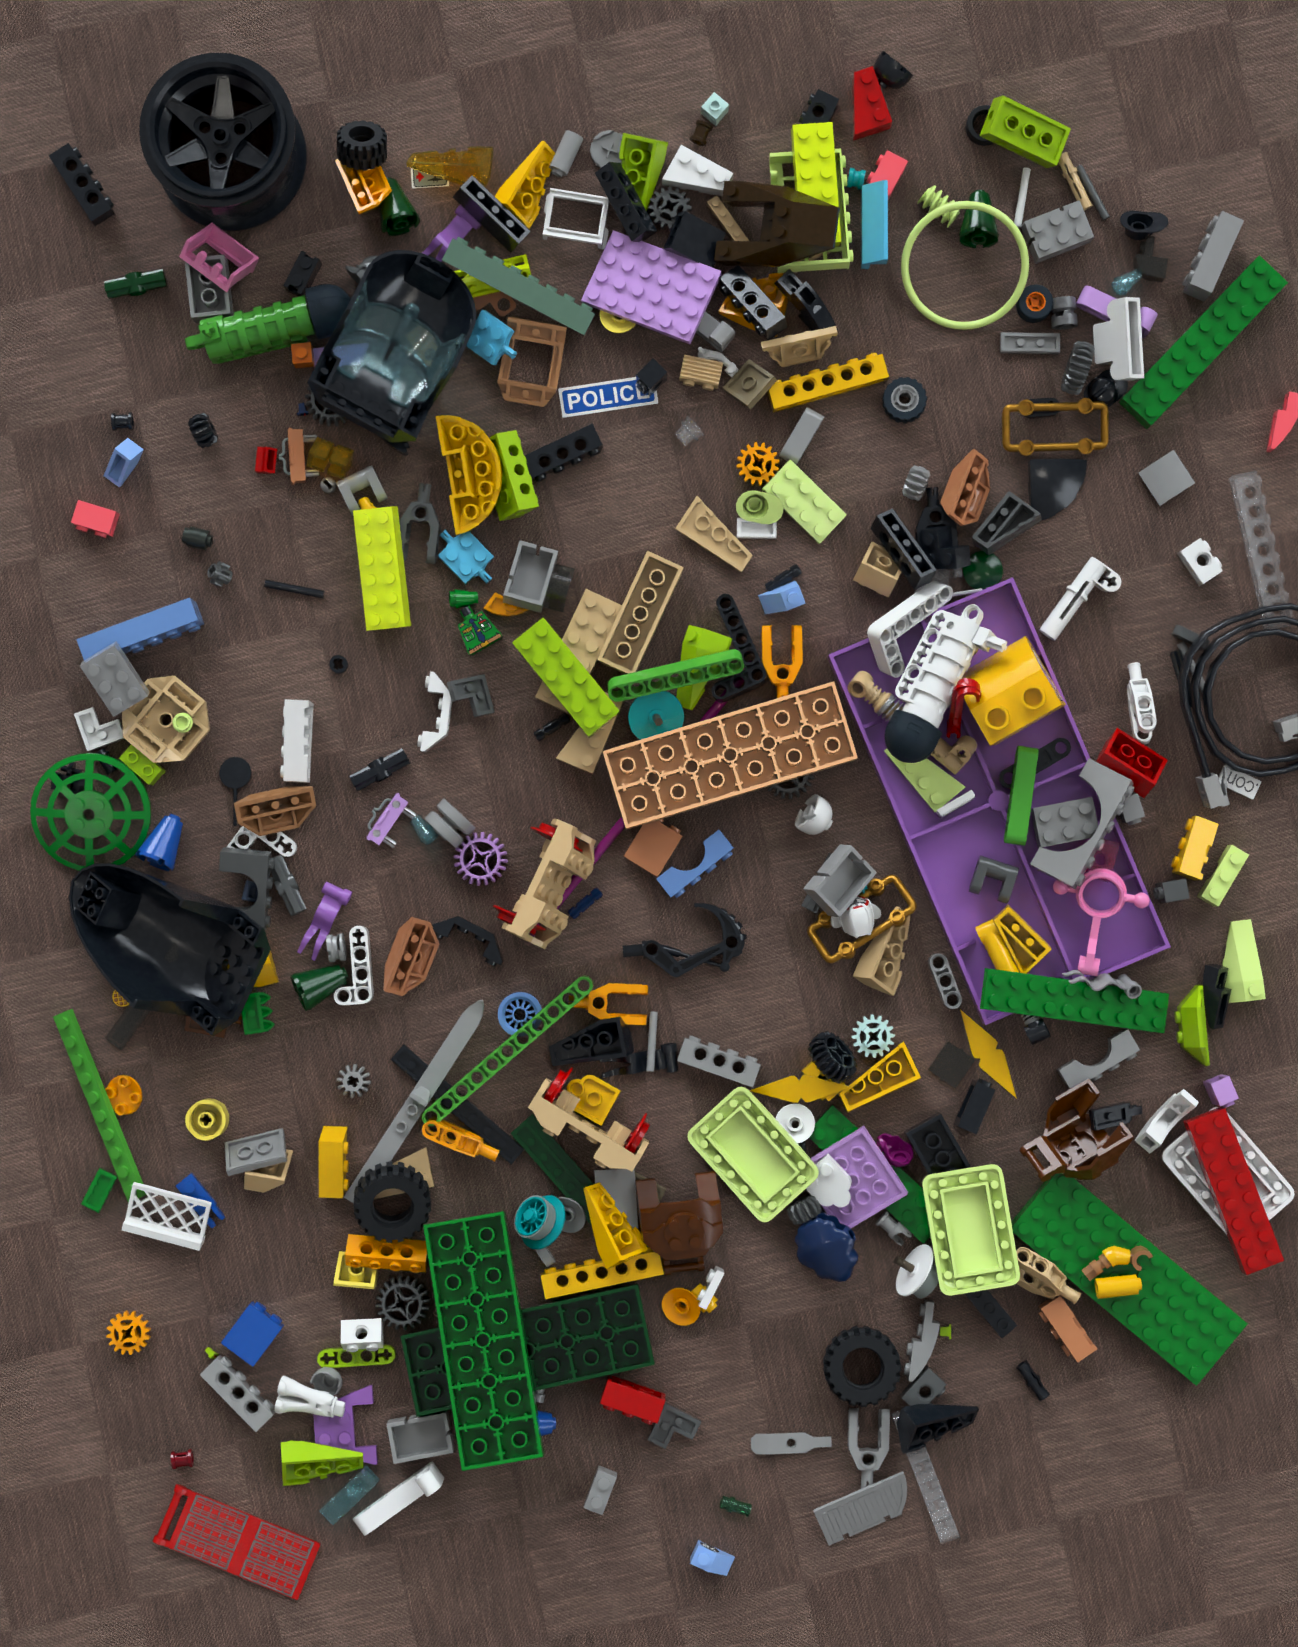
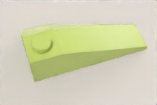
(1243, 963)

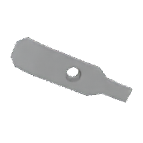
(777, 1443)

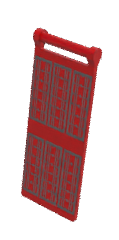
(239, 1543)

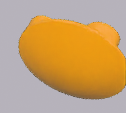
(124, 1094)

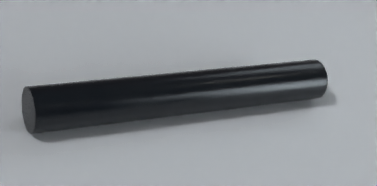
(294, 589)

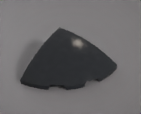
(1054, 484)

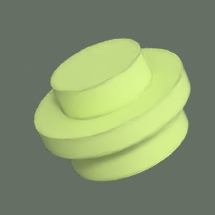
(182, 722)

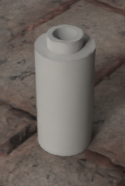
(565, 153)

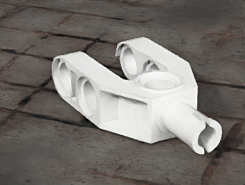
(1139, 696)

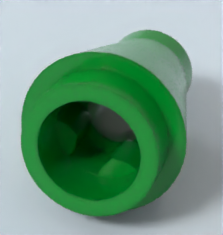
(462, 598)

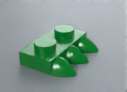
(254, 1014)

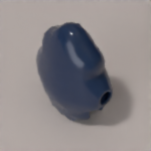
(827, 1247)

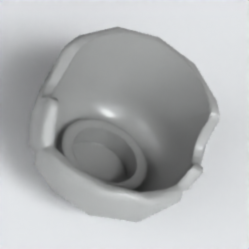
(327, 1380)

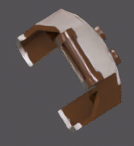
(1070, 1142)
(681, 1227)

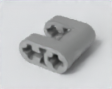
(358, 482)

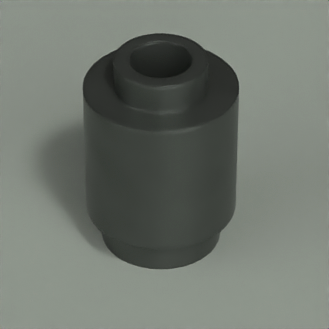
(197, 538)

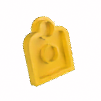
(595, 1097)

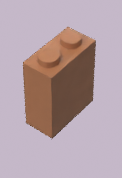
(653, 846)

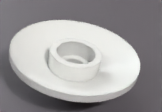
(801, 1114)

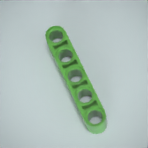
(1021, 795)

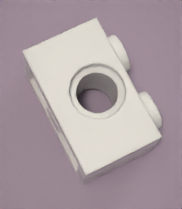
(1189, 558)
(352, 1328)

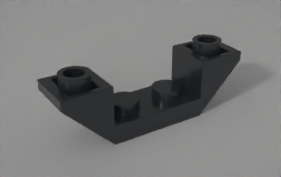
(492, 951)

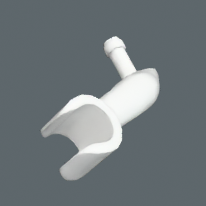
(731, 368)

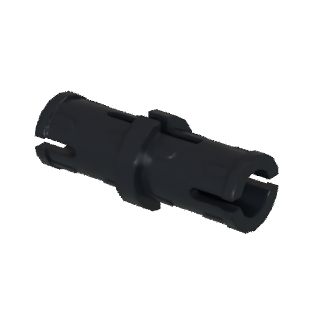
(1033, 1380)

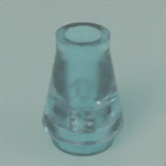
(1125, 282)
(423, 830)

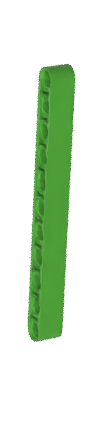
(516, 1045)

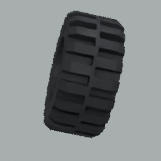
(396, 1226)
(870, 1392)

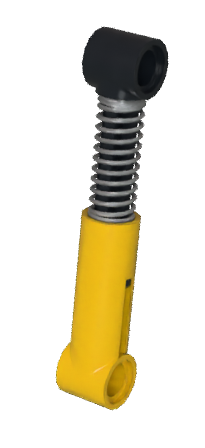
(1002, 960)

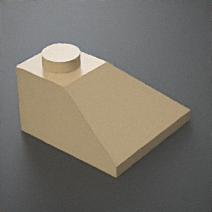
(267, 1177)

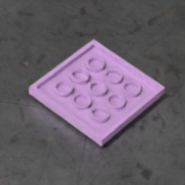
(872, 1177)

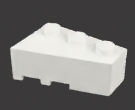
(696, 173)

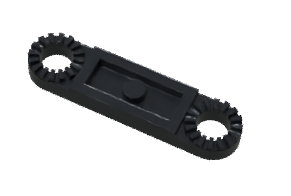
(1046, 757)

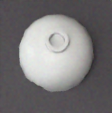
(815, 817)

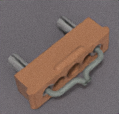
(296, 456)

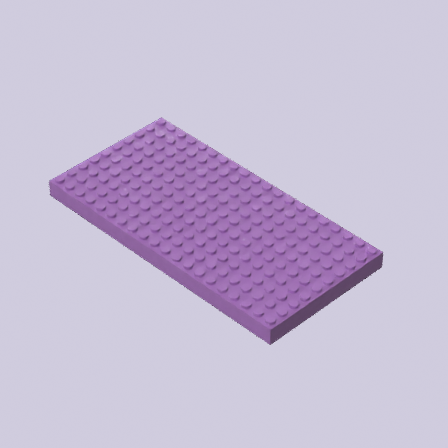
(950, 846)

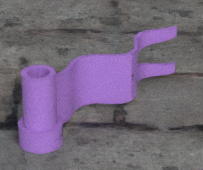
(458, 227)
(325, 915)

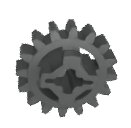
(662, 211)

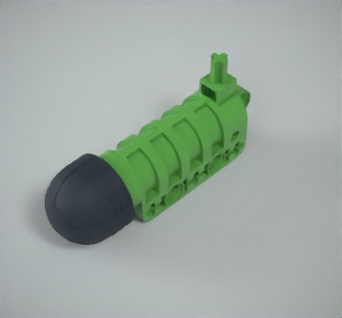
(271, 326)

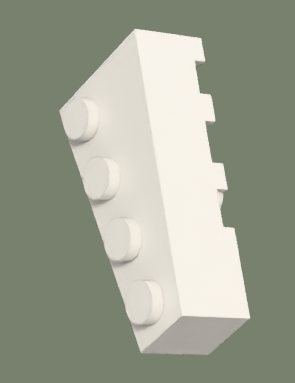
(297, 741)

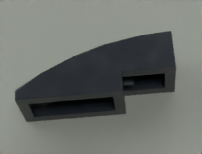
(1215, 994)

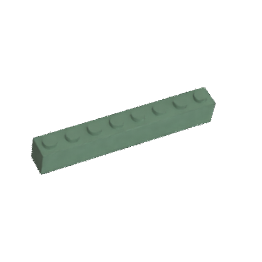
(518, 286)

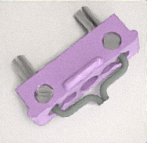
(387, 819)

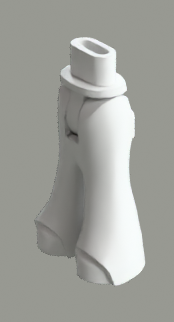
(301, 1398)

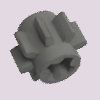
(219, 574)

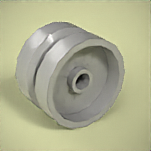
(449, 823)

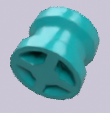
(855, 178)

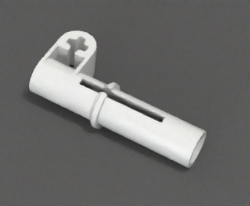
(1089, 575)

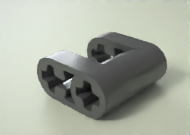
(995, 870)

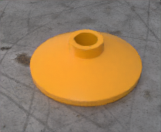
(677, 1312)

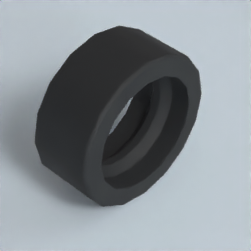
(973, 136)

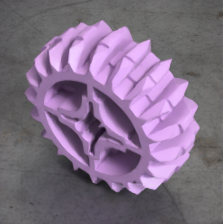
(495, 850)

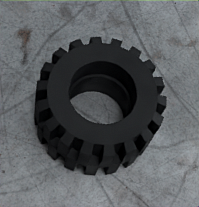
(362, 145)

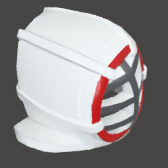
(858, 918)

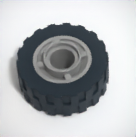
(904, 412)

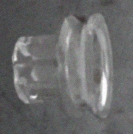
(688, 431)

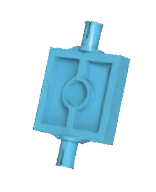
(491, 338)
(466, 557)

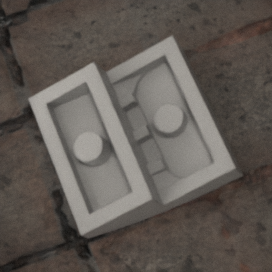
(1166, 477)

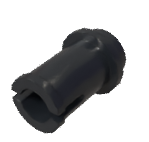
(107, 767)

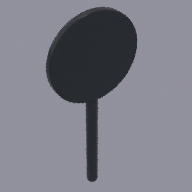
(235, 774)

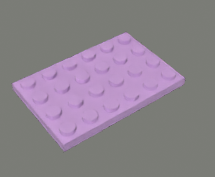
(651, 287)

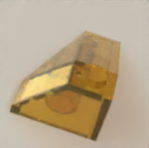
(454, 165)

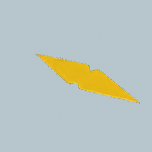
(991, 1059)
(793, 1089)

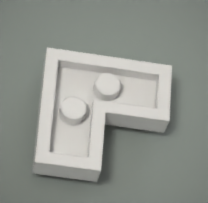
(93, 733)
(713, 1279)

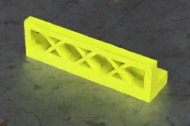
(479, 288)

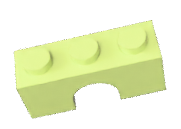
(1224, 875)

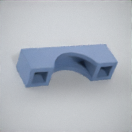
(675, 880)

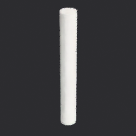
(1022, 197)

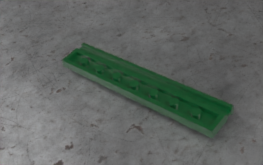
(553, 1161)

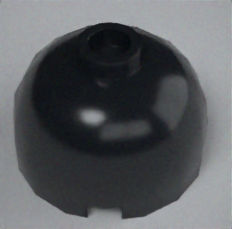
(891, 72)

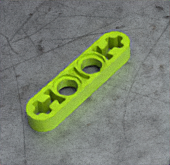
(356, 1357)

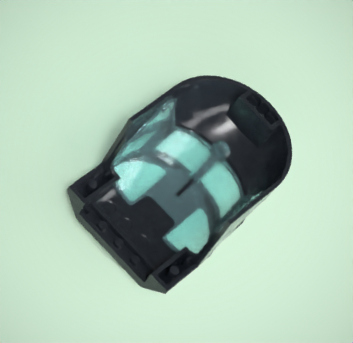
(395, 345)

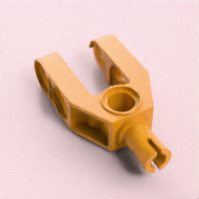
(797, 659)
(603, 991)
(465, 1141)

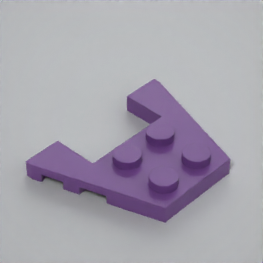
(340, 1431)

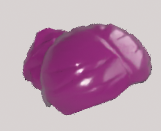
(895, 1150)

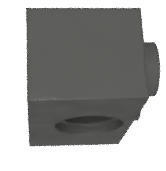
(1171, 891)
(926, 1378)

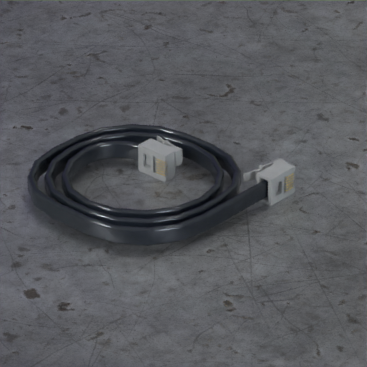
(1208, 783)

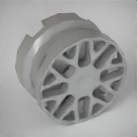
(336, 947)

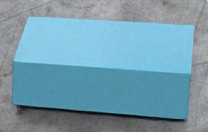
(874, 224)

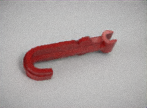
(964, 687)

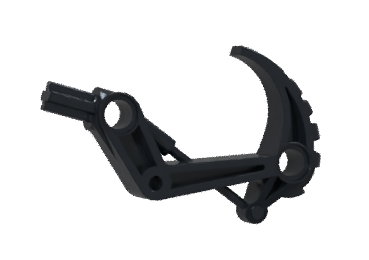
(677, 968)

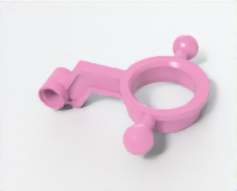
(1089, 964)

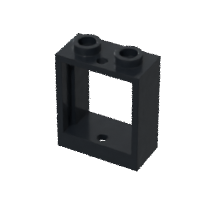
(974, 1105)

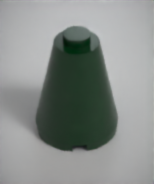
(397, 211)
(978, 226)
(318, 984)

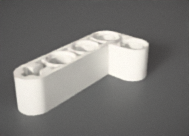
(357, 964)

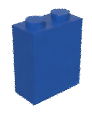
(253, 1333)

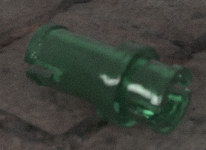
(736, 1506)

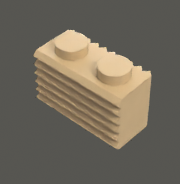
(701, 372)

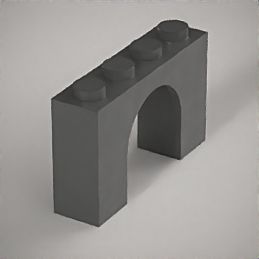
(257, 866)

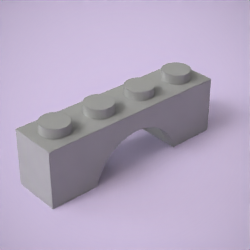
(1120, 1047)

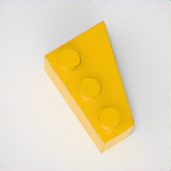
(333, 1162)

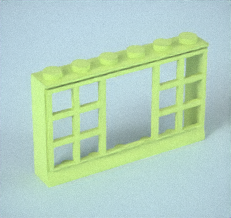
(776, 177)

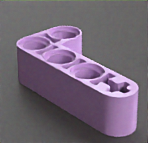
(1096, 304)

